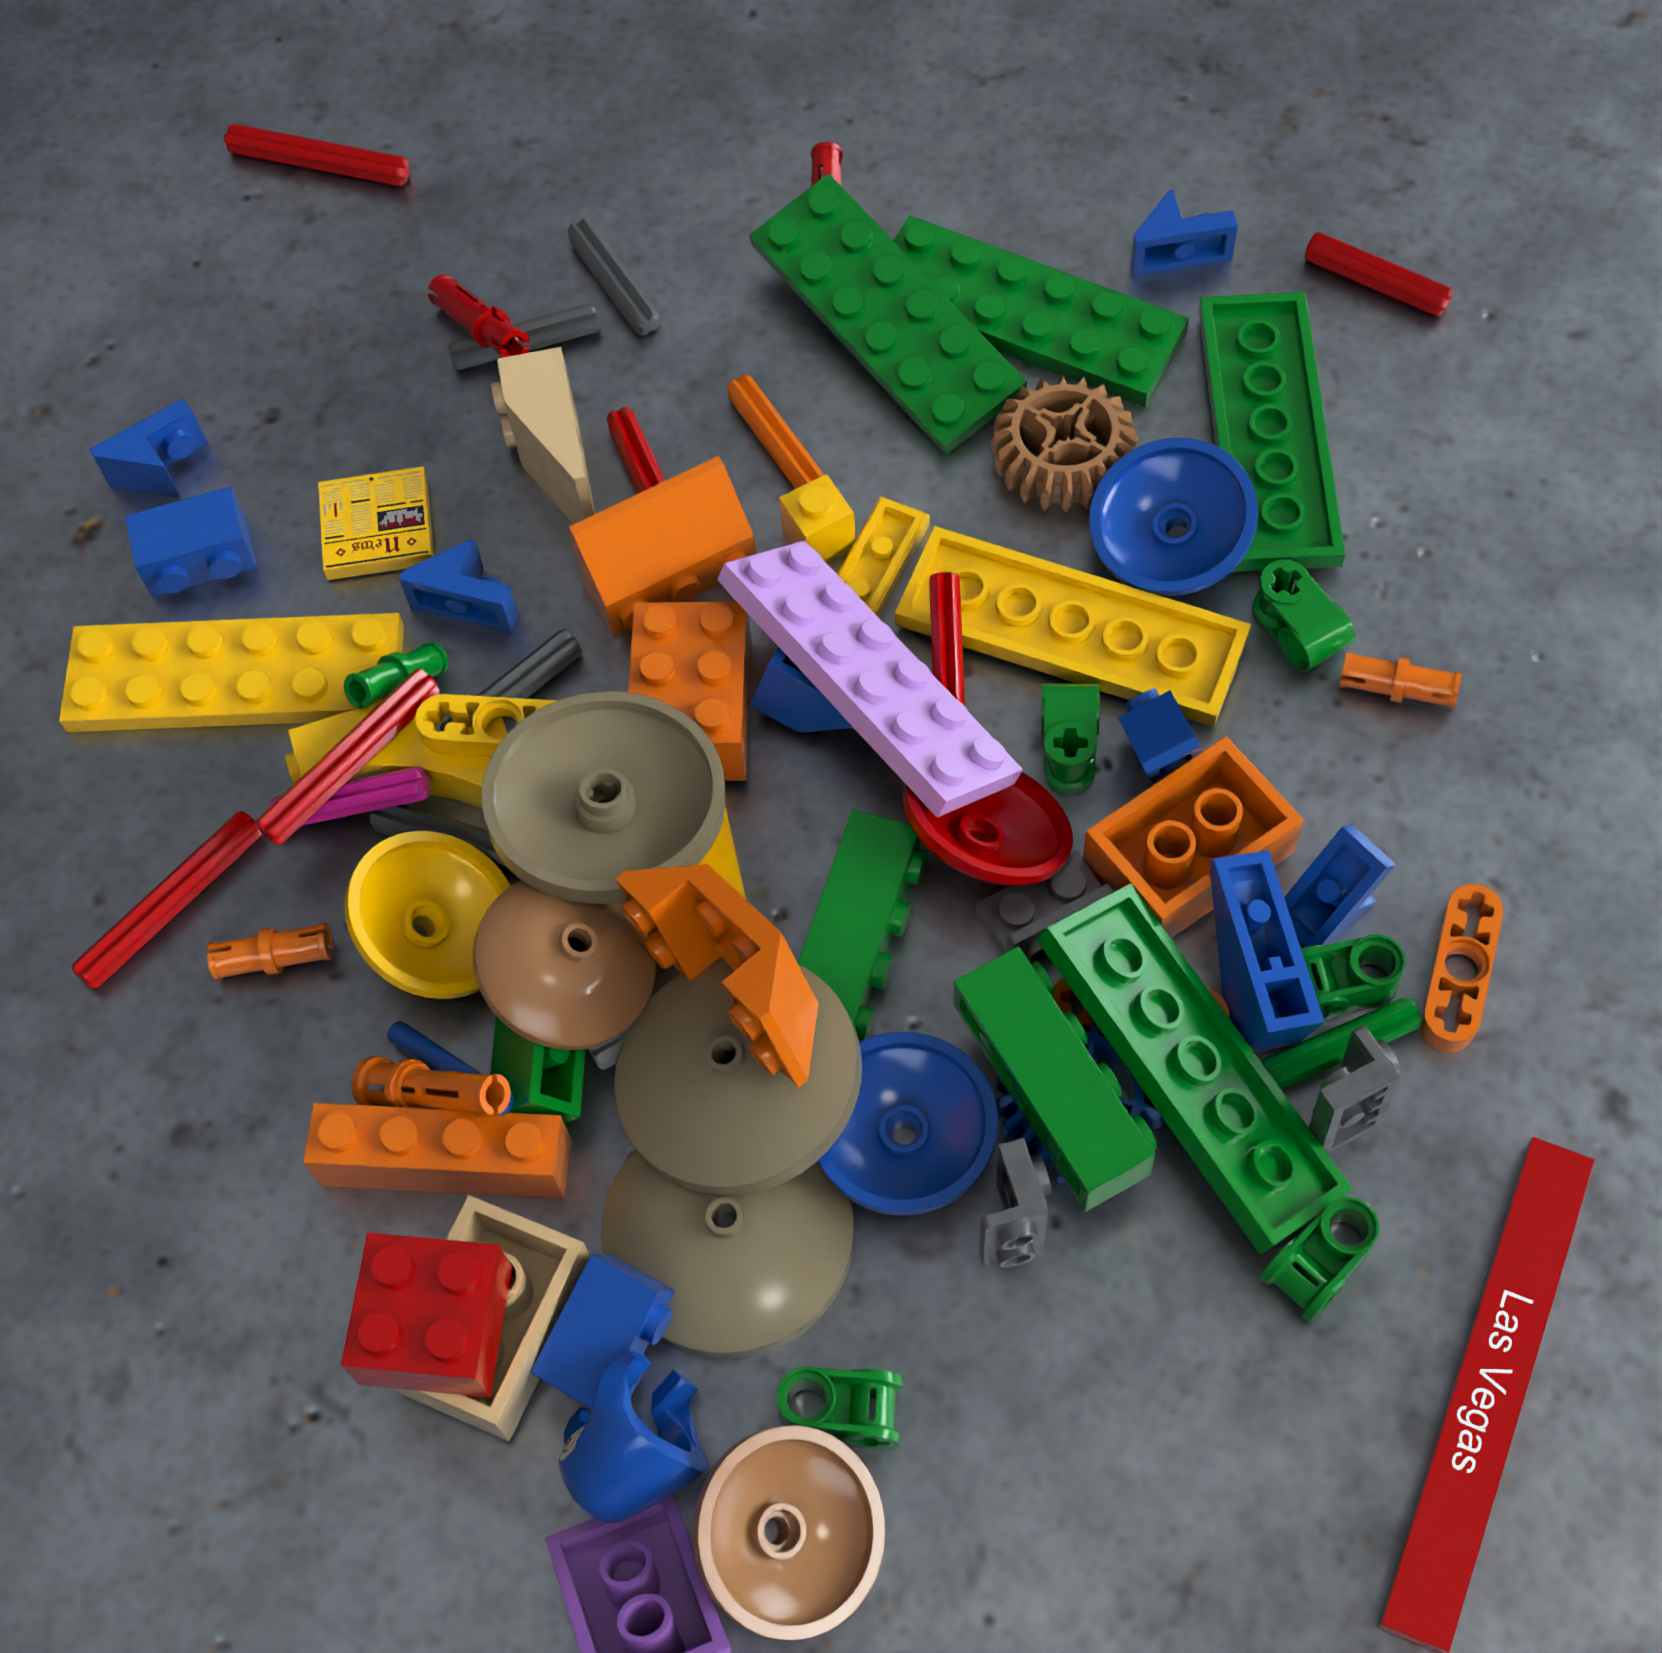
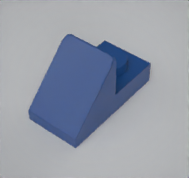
(1176, 243)
(140, 453)
(454, 589)
(1336, 887)

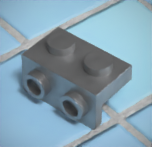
(1021, 1227)

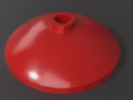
(1000, 839)

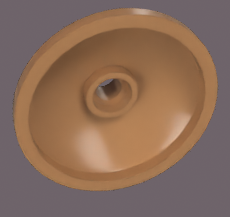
(549, 988)
(825, 1540)

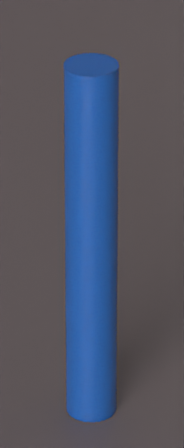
(430, 1052)

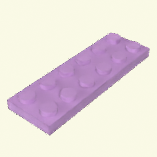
(870, 677)

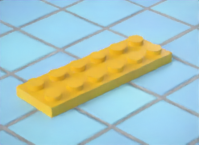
(1079, 625)
(219, 671)

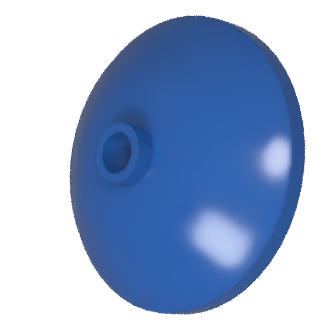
(1168, 487)
(936, 1094)

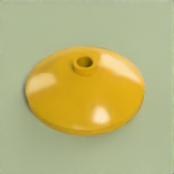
(425, 883)

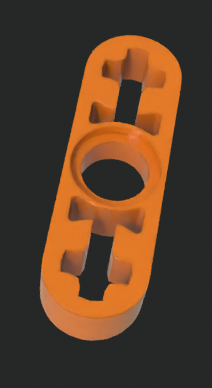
(1443, 985)

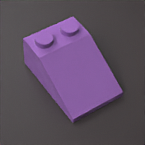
(636, 1585)

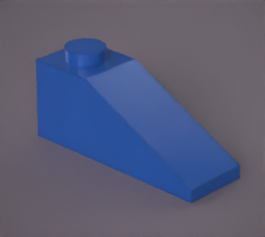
(1260, 955)

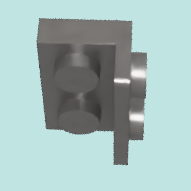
(1024, 911)
(1357, 1093)

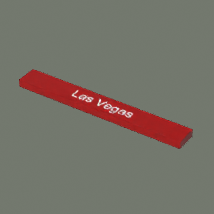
(1486, 1398)

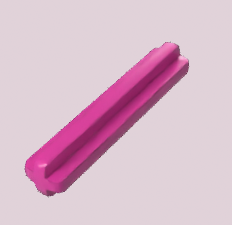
(374, 794)

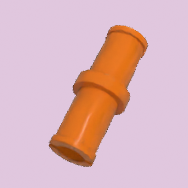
(1400, 680)
(270, 951)

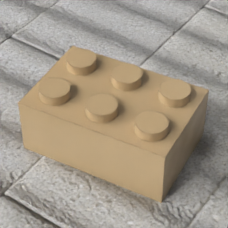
(541, 1281)

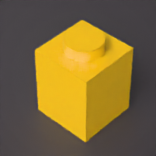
(819, 517)

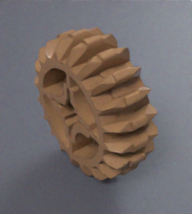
(1058, 428)

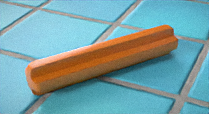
(772, 431)

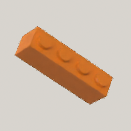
(438, 1150)

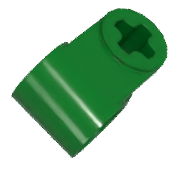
(1300, 617)
(1070, 735)
(1340, 981)
(1315, 1264)
(846, 1404)

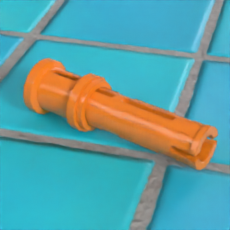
(416, 1086)

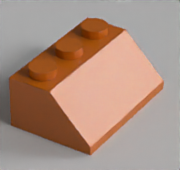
(662, 543)

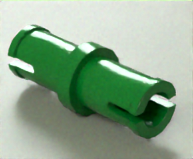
(380, 680)

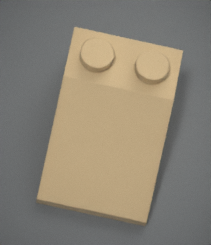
(545, 427)

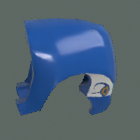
(615, 1460)

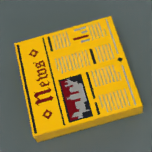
(375, 523)

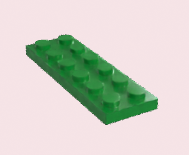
(888, 313)
(1049, 314)
(1273, 423)
(1194, 1066)

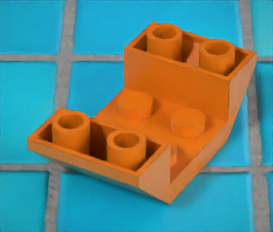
(697, 920)

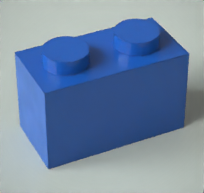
(190, 542)
(604, 1316)

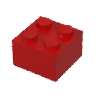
(427, 1315)

